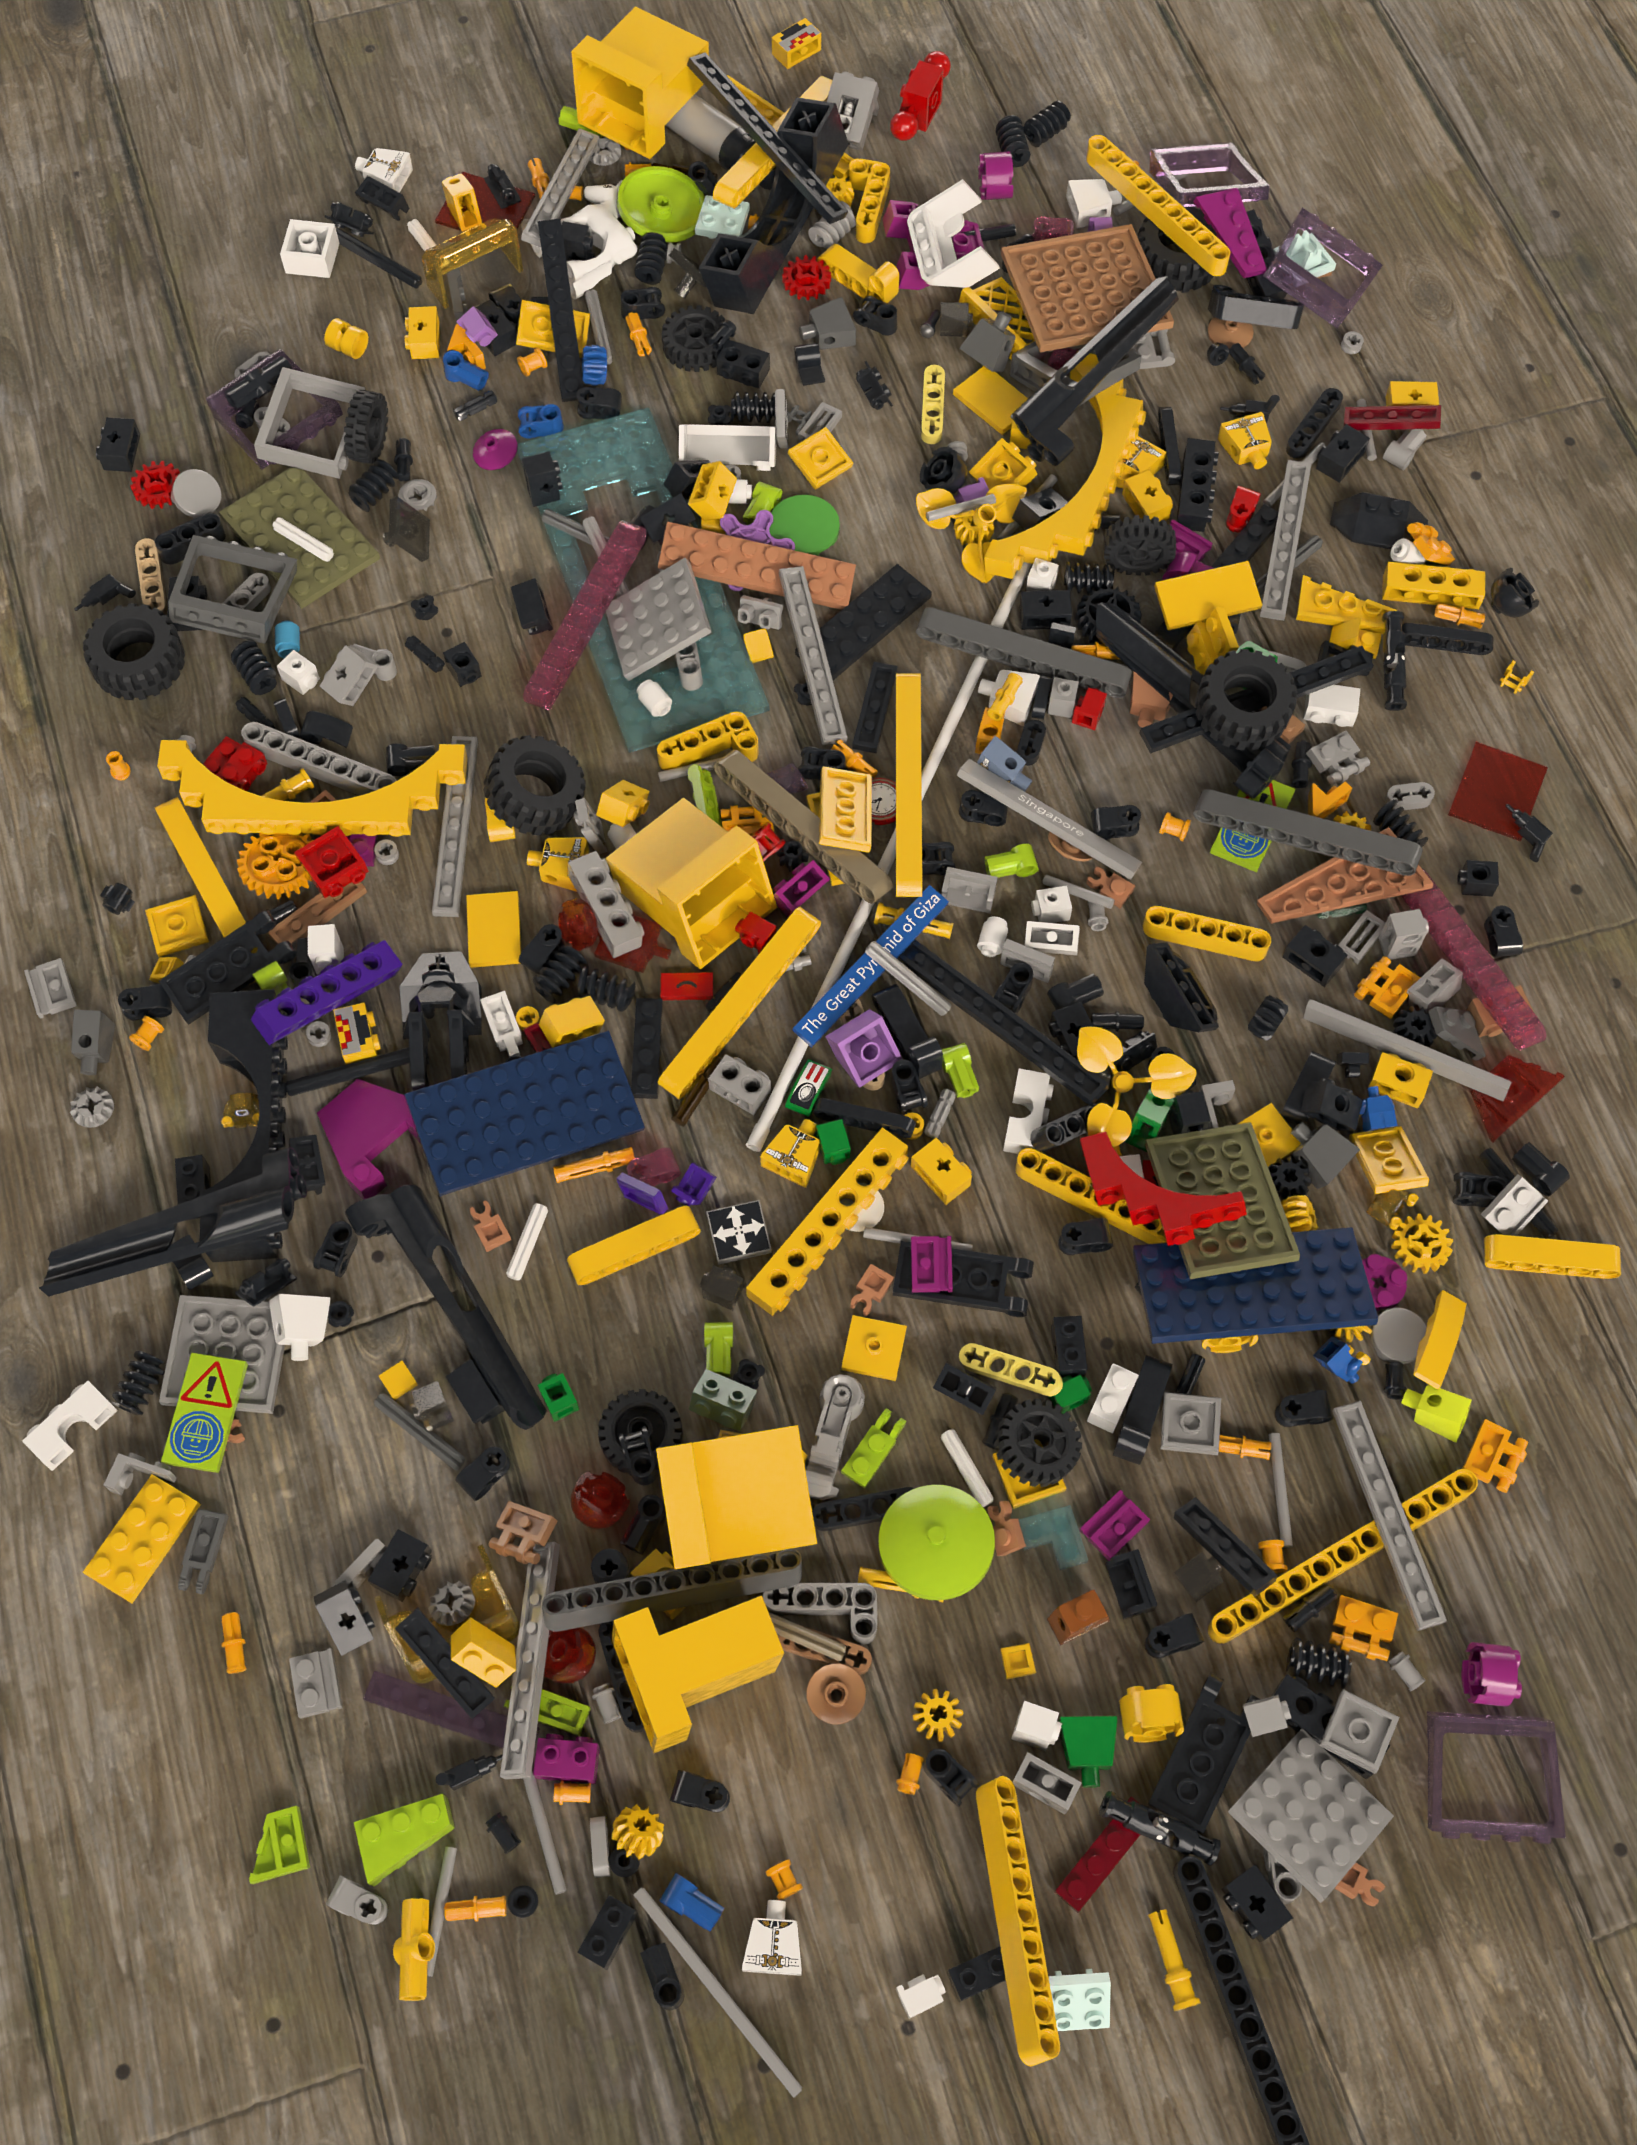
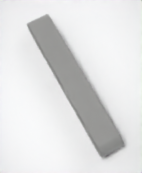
(688, 663)
(313, 755)

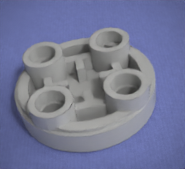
(196, 493)
(1397, 1335)

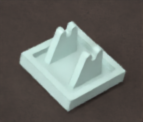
(720, 218)
(1310, 254)
(1081, 2000)

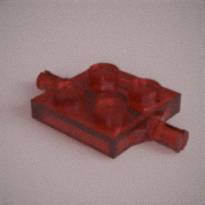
(637, 958)

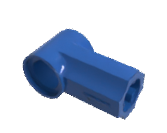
(458, 369)
(686, 1899)

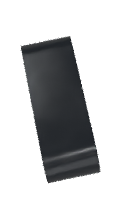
(175, 542)
(1316, 1067)
(1061, 1129)

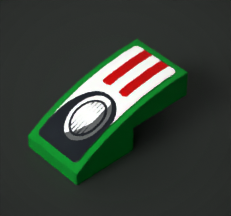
(808, 1088)

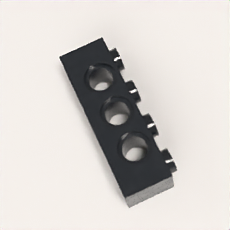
(1259, 284)
(1196, 484)
(1319, 1705)

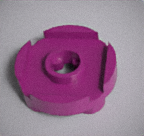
(1392, 1276)

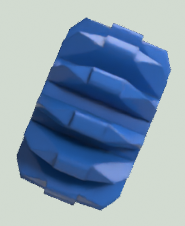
(594, 365)

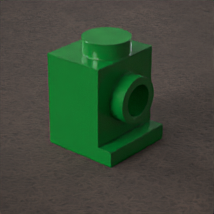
(1073, 1393)
(563, 1406)

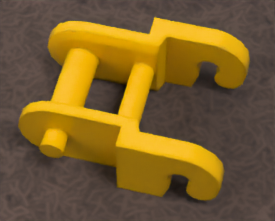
(1523, 682)

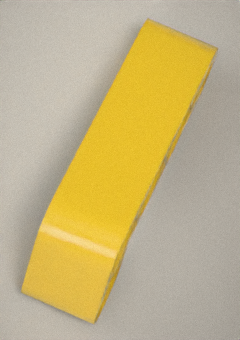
(874, 180)
(860, 276)
(676, 753)

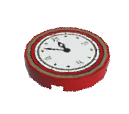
(883, 801)

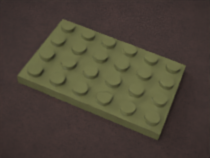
(307, 507)
(1219, 1164)

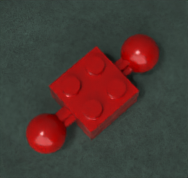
(921, 96)

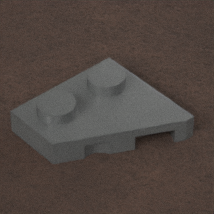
(1458, 1029)

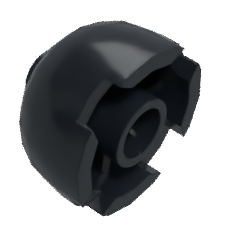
(944, 470)
(1512, 594)

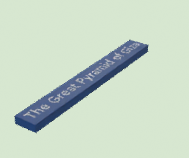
(866, 970)

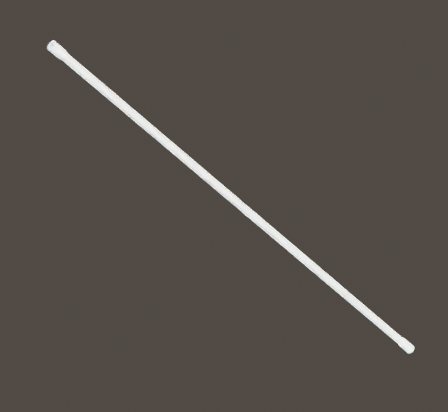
(763, 1126)

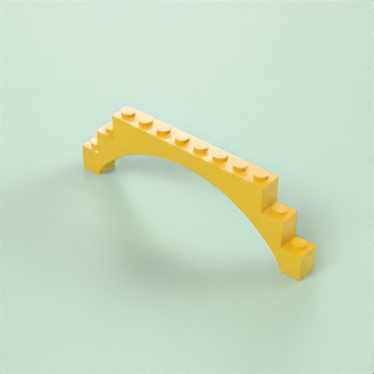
(1074, 524)
(375, 813)

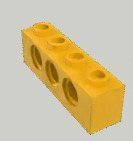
(1433, 585)

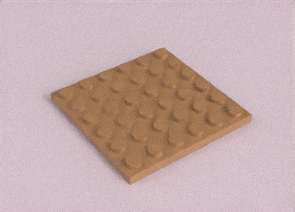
(1078, 283)

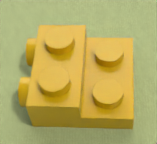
(1004, 466)
(1211, 639)

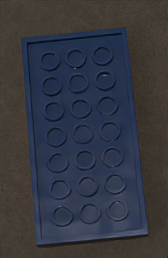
(524, 1112)
(1314, 1293)

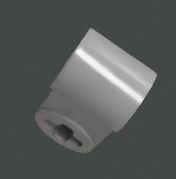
(1277, 1873)
(353, 1900)

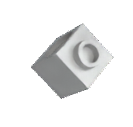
(1063, 697)
(1267, 1715)

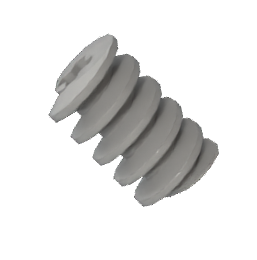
(826, 234)

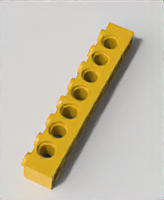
(882, 1146)

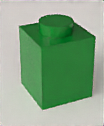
(833, 1142)

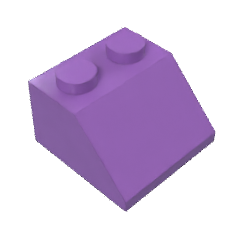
(864, 1047)

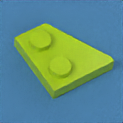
(281, 1847)

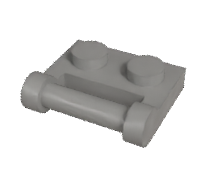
(1146, 349)

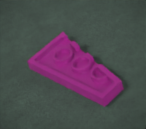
(1231, 223)

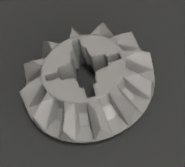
(606, 157)
(423, 489)
(102, 1110)
(461, 1607)

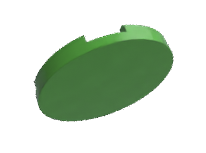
(807, 522)

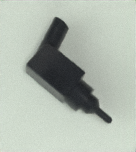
(1253, 407)
(104, 591)
(1532, 831)
(467, 1772)

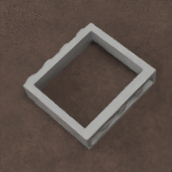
(313, 384)

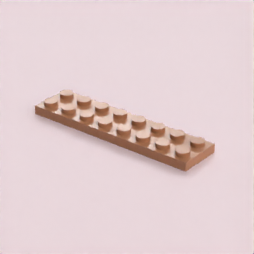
(755, 564)

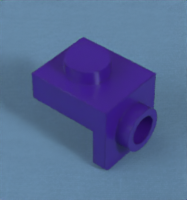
(694, 1185)

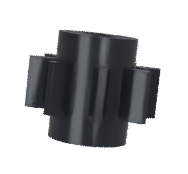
(792, 855)
(117, 898)

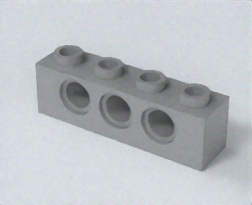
(617, 939)

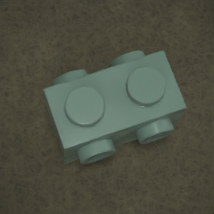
(725, 1402)

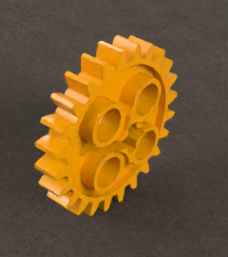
(272, 866)

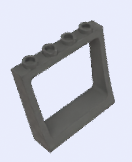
(1034, 373)
(226, 618)

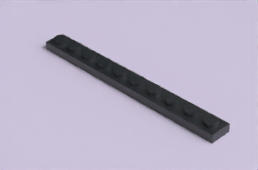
(767, 138)
(1240, 550)
(1306, 679)
(1003, 1023)

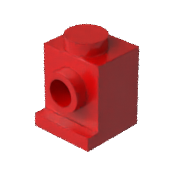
(1089, 708)
(755, 931)

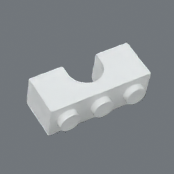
(1031, 1091)
(49, 1437)

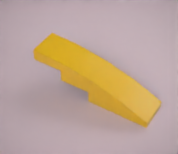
(1440, 1339)

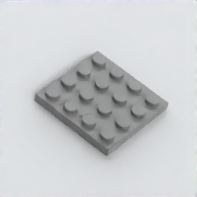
(657, 619)
(227, 1331)
(1311, 1815)

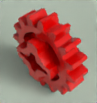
(806, 277)
(156, 484)

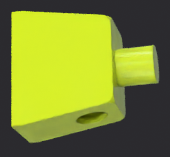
(1439, 1410)

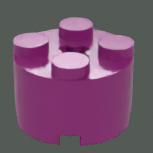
(996, 175)
(1491, 1674)

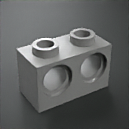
(1403, 934)
(735, 1089)

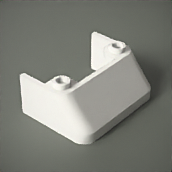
(931, 235)
(729, 444)

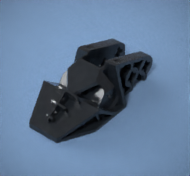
(433, 983)

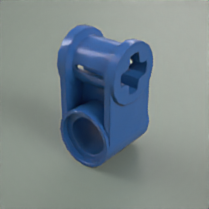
(542, 420)

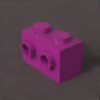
(800, 888)
(566, 1760)

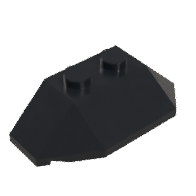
(1375, 519)
(1178, 990)

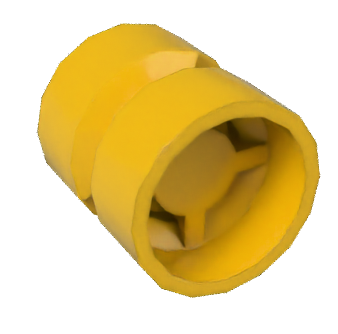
(346, 338)

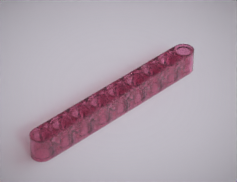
(584, 615)
(1478, 968)

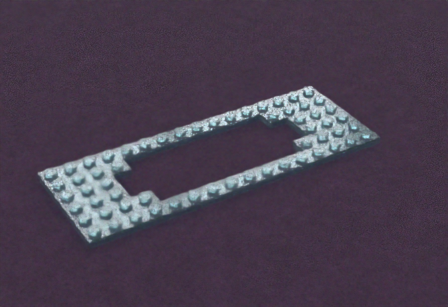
(634, 451)

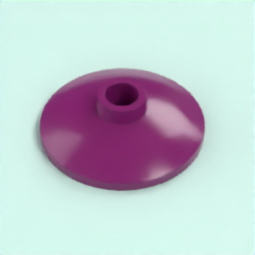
(495, 449)

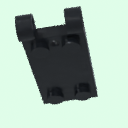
(224, 967)
(970, 1281)
(1201, 1760)

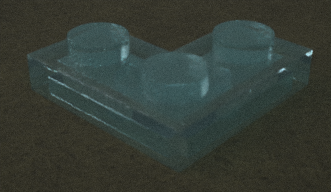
(1058, 1529)

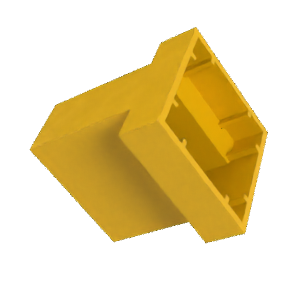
(635, 80)
(694, 879)
(736, 1496)
(692, 1663)

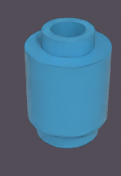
(287, 638)

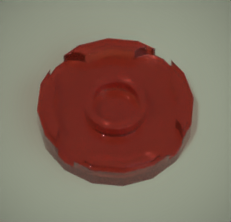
(578, 924)

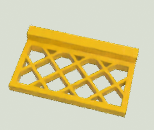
(983, 309)

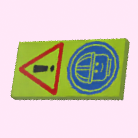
(1248, 849)
(204, 1412)

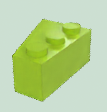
(400, 1834)

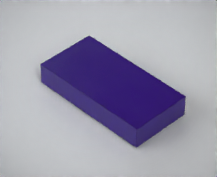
(642, 1193)

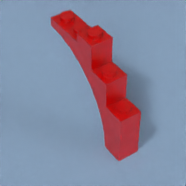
(1148, 1202)

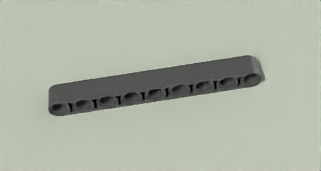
(1023, 652)
(1308, 832)
(658, 1586)

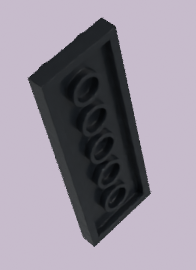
(871, 618)

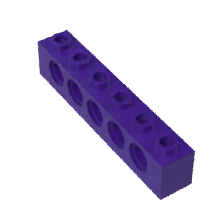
(275, 1026)

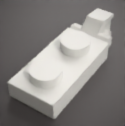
(502, 1023)

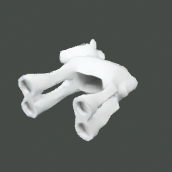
(607, 235)

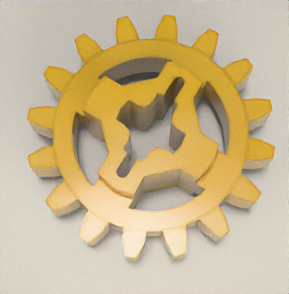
(1430, 1236)

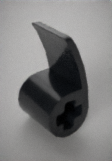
(809, 364)
(320, 726)
(192, 1269)

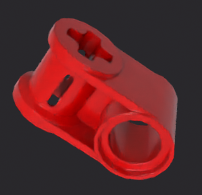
(1242, 508)
(766, 848)

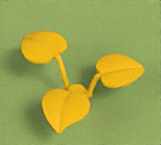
(973, 554)
(1101, 1048)

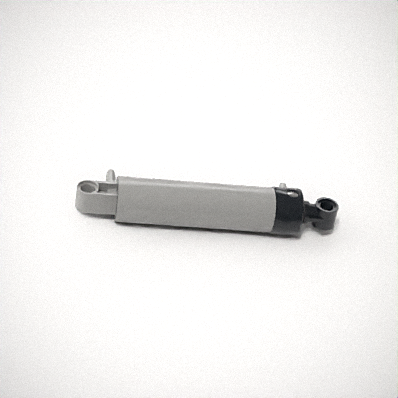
(714, 134)

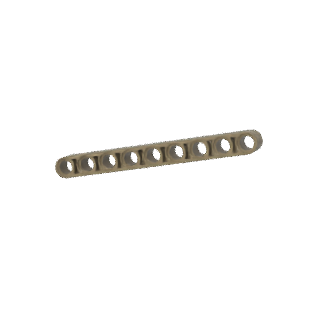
(801, 825)

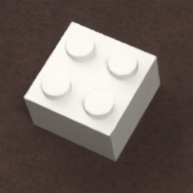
(309, 248)

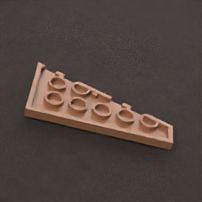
(1338, 886)

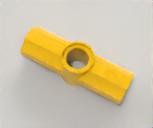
(414, 1949)

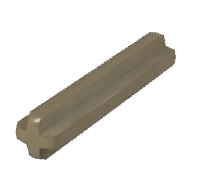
(808, 1638)

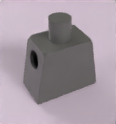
(830, 326)
(991, 342)
(91, 1039)
(1322, 1152)

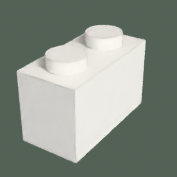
(1333, 705)
(1052, 937)
(324, 946)
(1112, 1398)
(1036, 1726)

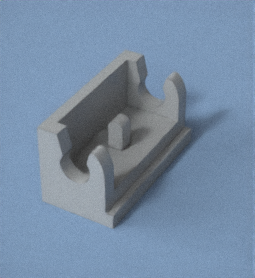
(969, 889)
(1435, 986)

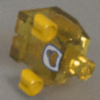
(241, 1110)
(1388, 1206)

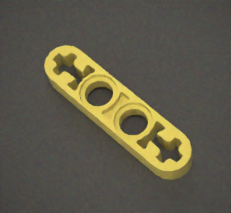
(935, 404)
(1012, 1365)

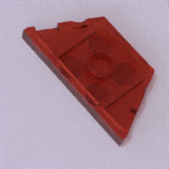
(1526, 1090)

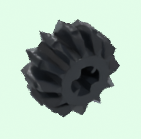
(1268, 1017)
(1415, 1026)
(1299, 1180)

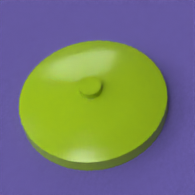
(660, 203)
(936, 1542)

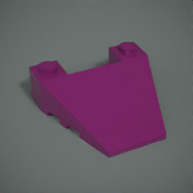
(896, 226)
(362, 1125)

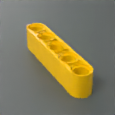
(1219, 930)
(633, 1245)
(1552, 1256)

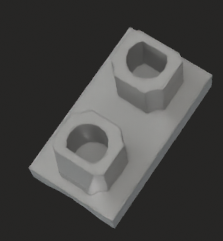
(760, 612)

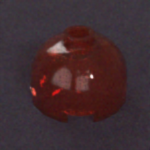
(599, 1500)
(569, 1655)

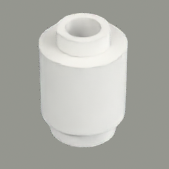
(741, 492)
(1406, 552)
(654, 698)
(620, 835)
(992, 936)

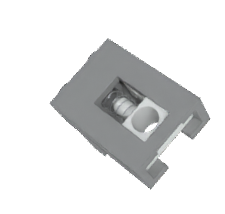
(858, 96)

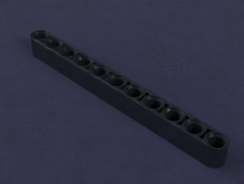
(1236, 2013)

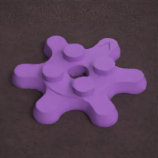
(757, 532)

